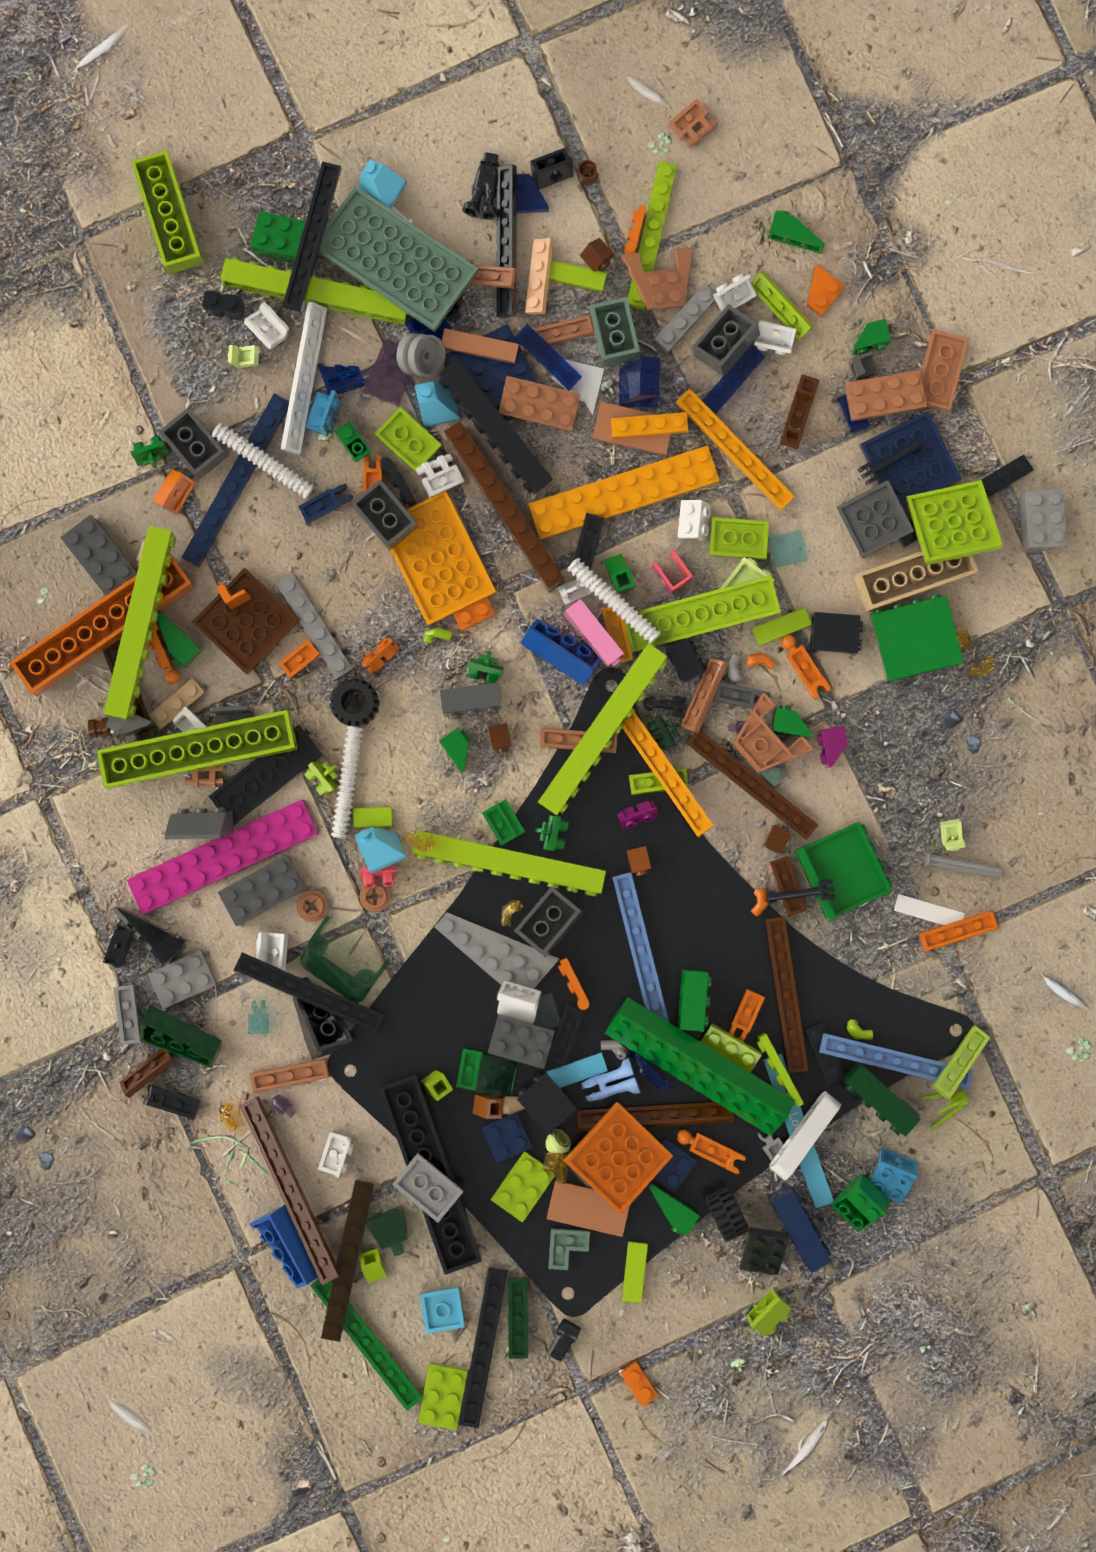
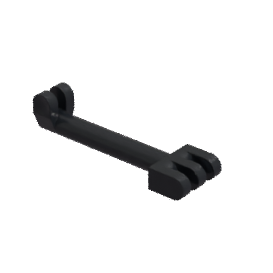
(871, 471)
(822, 890)

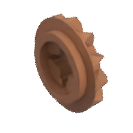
(382, 902)
(302, 906)

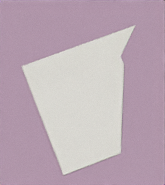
(588, 385)

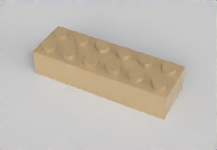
(909, 578)

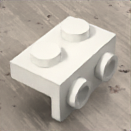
(735, 293)
(267, 326)
(775, 337)
(694, 520)
(272, 948)
(335, 1154)

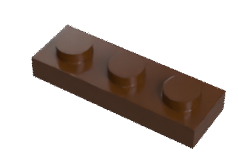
(785, 882)
(146, 1072)

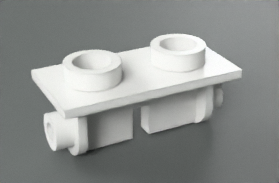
(573, 591)

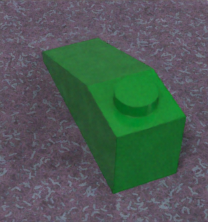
(789, 230)
(178, 644)
(677, 1213)

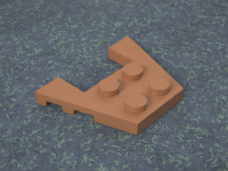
(661, 288)
(761, 745)

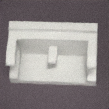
(187, 720)

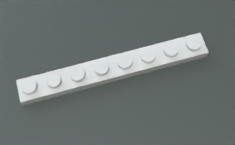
(304, 378)

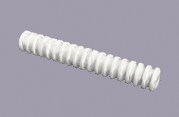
(262, 460)
(613, 600)
(347, 782)

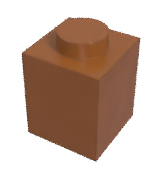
(638, 860)
(488, 1106)

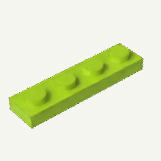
(781, 305)
(961, 1062)
(775, 1063)

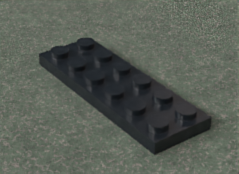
(265, 777)

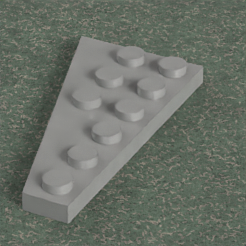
(496, 953)

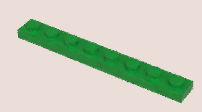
(373, 1351)

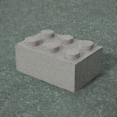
(1043, 520)

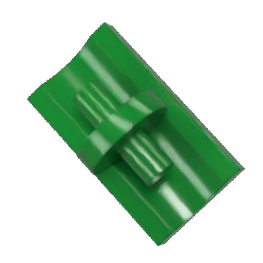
(151, 453)
(476, 666)
(550, 832)

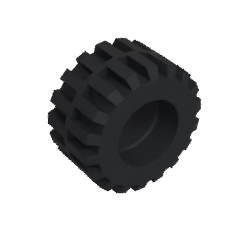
(347, 687)
(727, 1214)

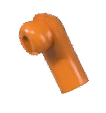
(760, 658)
(762, 901)

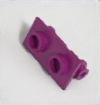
(630, 818)

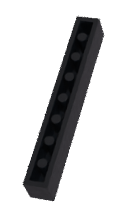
(495, 427)

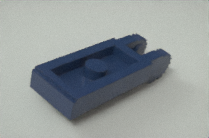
(324, 504)

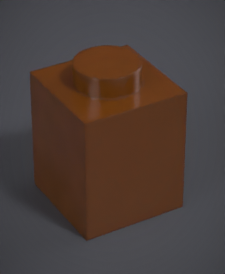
(597, 255)
(500, 738)
(777, 838)

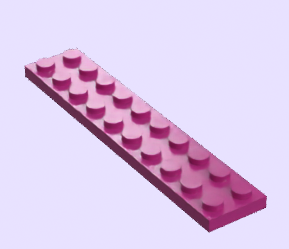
(222, 857)

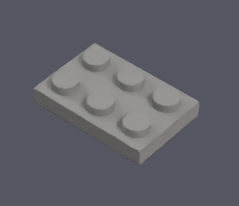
(182, 979)
(427, 1187)

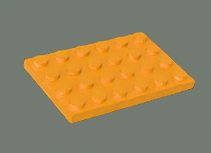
(441, 561)

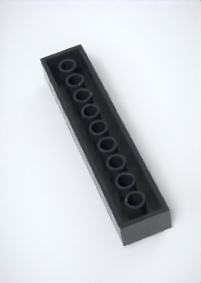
(419, 1134)

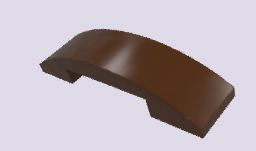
(799, 411)

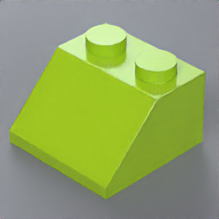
(768, 1313)

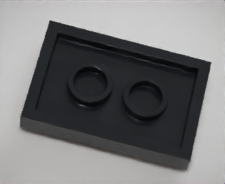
(764, 1251)

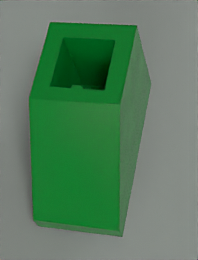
(874, 336)
(352, 441)
(619, 574)

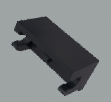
(118, 946)

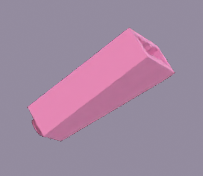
(593, 633)

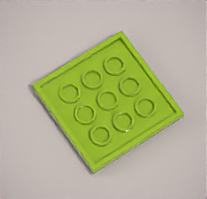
(954, 522)

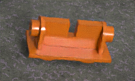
(374, 659)

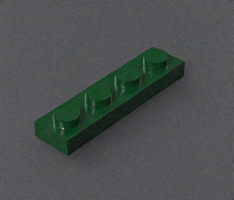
(518, 1317)

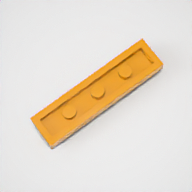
(649, 425)

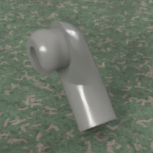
(732, 670)
(618, 1048)

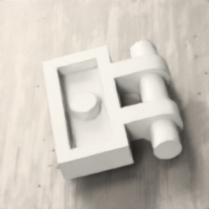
(442, 480)

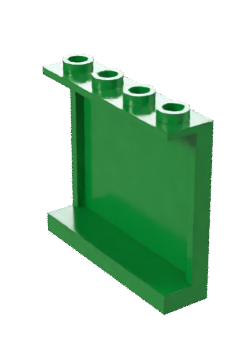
(916, 638)
(852, 866)

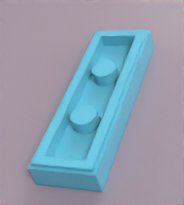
(578, 1070)

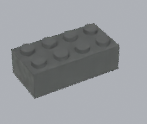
(99, 554)
(262, 890)

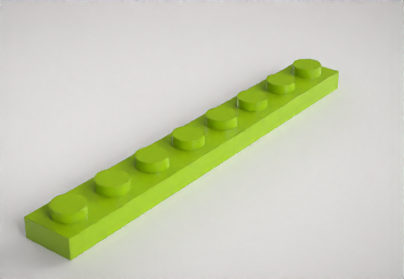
(653, 225)

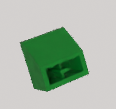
(861, 1203)

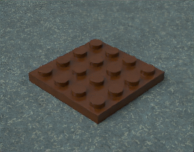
(250, 629)

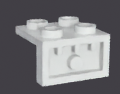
(518, 1001)

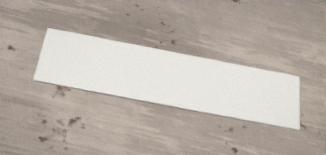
(926, 910)

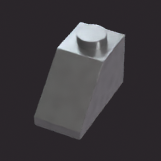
(126, 727)

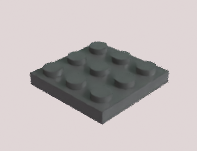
(875, 519)

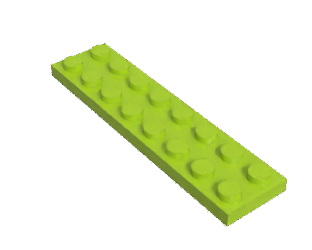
(708, 612)

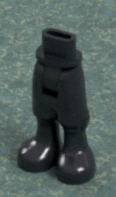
(484, 184)

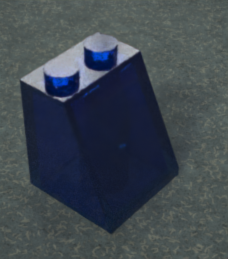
(640, 383)

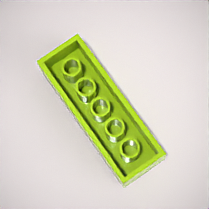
(167, 212)

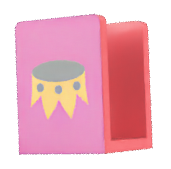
(686, 573)

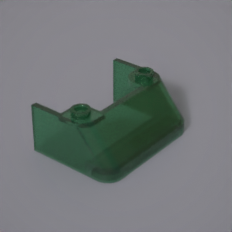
(335, 977)

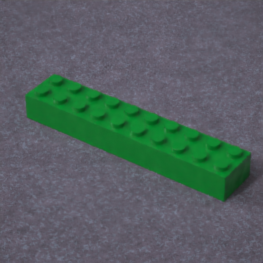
(700, 1067)

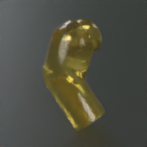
(984, 668)
(509, 909)
(225, 1117)

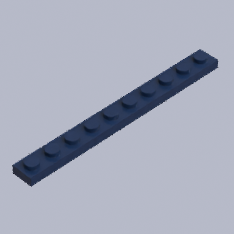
(234, 483)

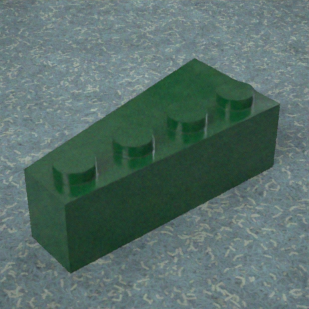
(179, 1037)
(881, 1099)

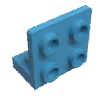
(323, 413)
(894, 1174)

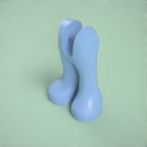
(625, 1070)

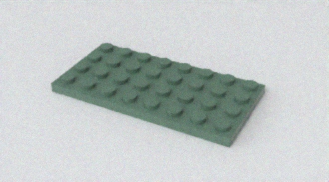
(395, 259)

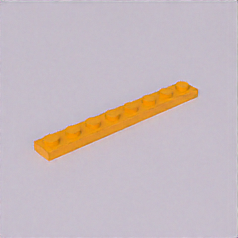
(735, 449)
(667, 775)

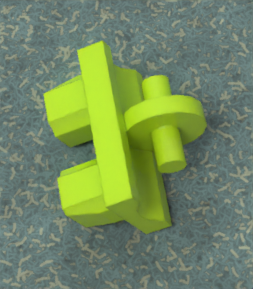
(324, 774)

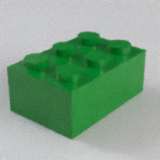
(277, 236)
(693, 1000)

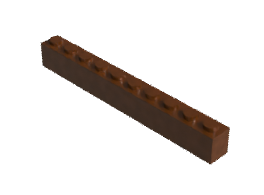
(504, 506)

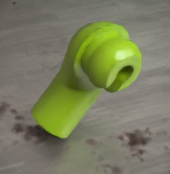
(436, 633)
(857, 1033)

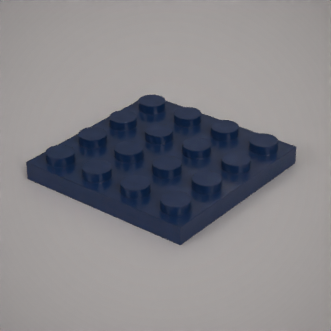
(490, 373)
(914, 473)

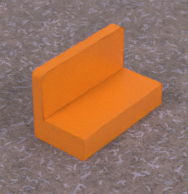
(174, 491)
(233, 600)

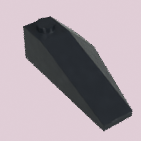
(161, 942)
(321, 1030)

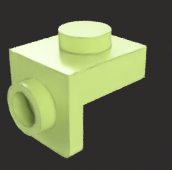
(243, 356)
(952, 835)

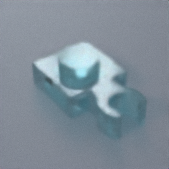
(258, 1022)

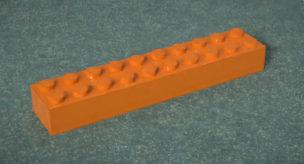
(89, 633)

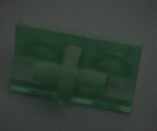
(659, 725)

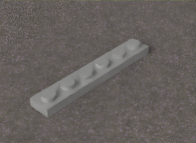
(314, 626)

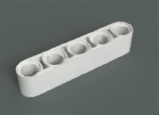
(804, 1135)

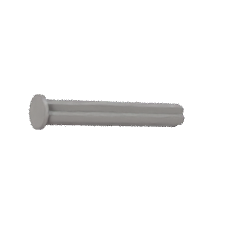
(962, 865)

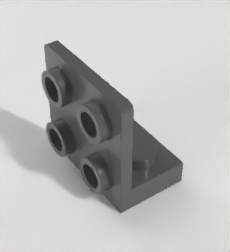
(226, 713)

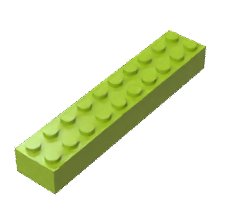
(197, 750)

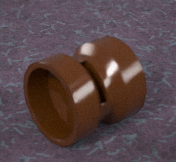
(589, 169)
(98, 727)

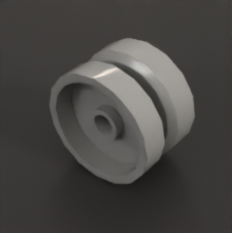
(420, 355)

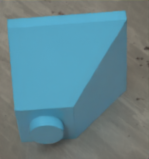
(381, 183)
(436, 404)
(379, 848)

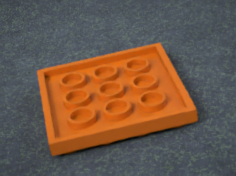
(618, 1158)

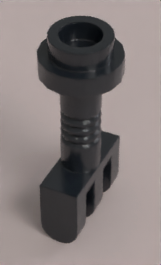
(650, 703)

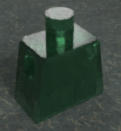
(389, 1229)

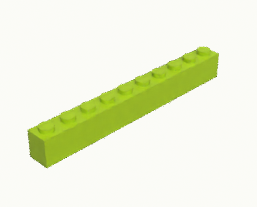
(324, 292)
(139, 623)
(602, 729)
(513, 863)

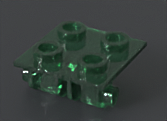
(496, 1076)

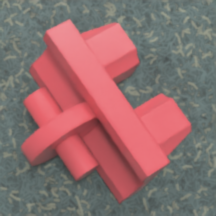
(387, 874)

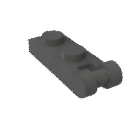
(737, 695)

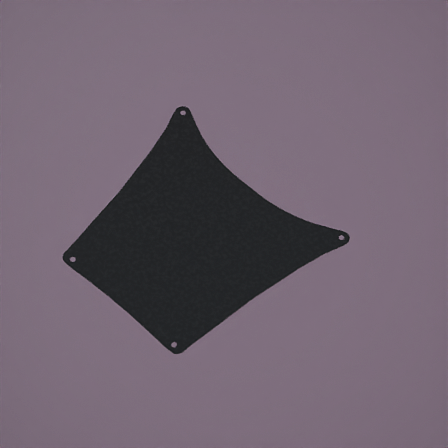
(694, 920)

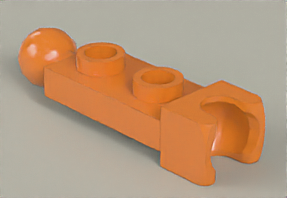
(163, 660)
(804, 667)
(711, 1150)

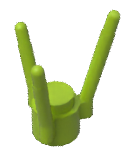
(957, 1102)

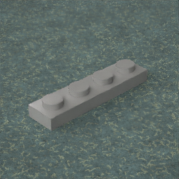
(685, 318)

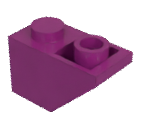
(833, 744)

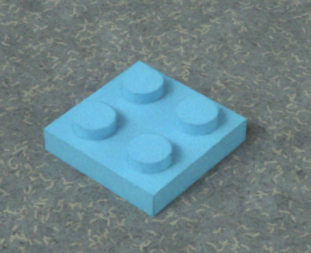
(442, 1309)

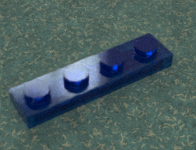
(548, 357)
(733, 379)

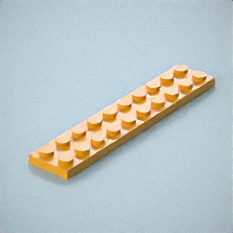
(624, 492)

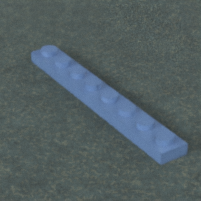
(639, 945)
(886, 1058)

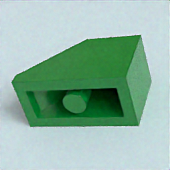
(789, 723)
(457, 747)

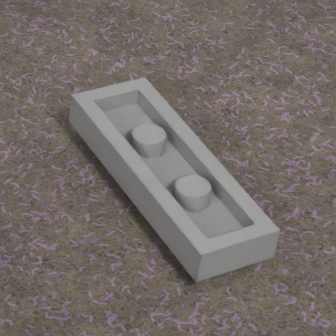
(127, 1014)

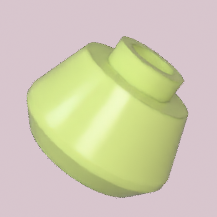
(558, 1142)

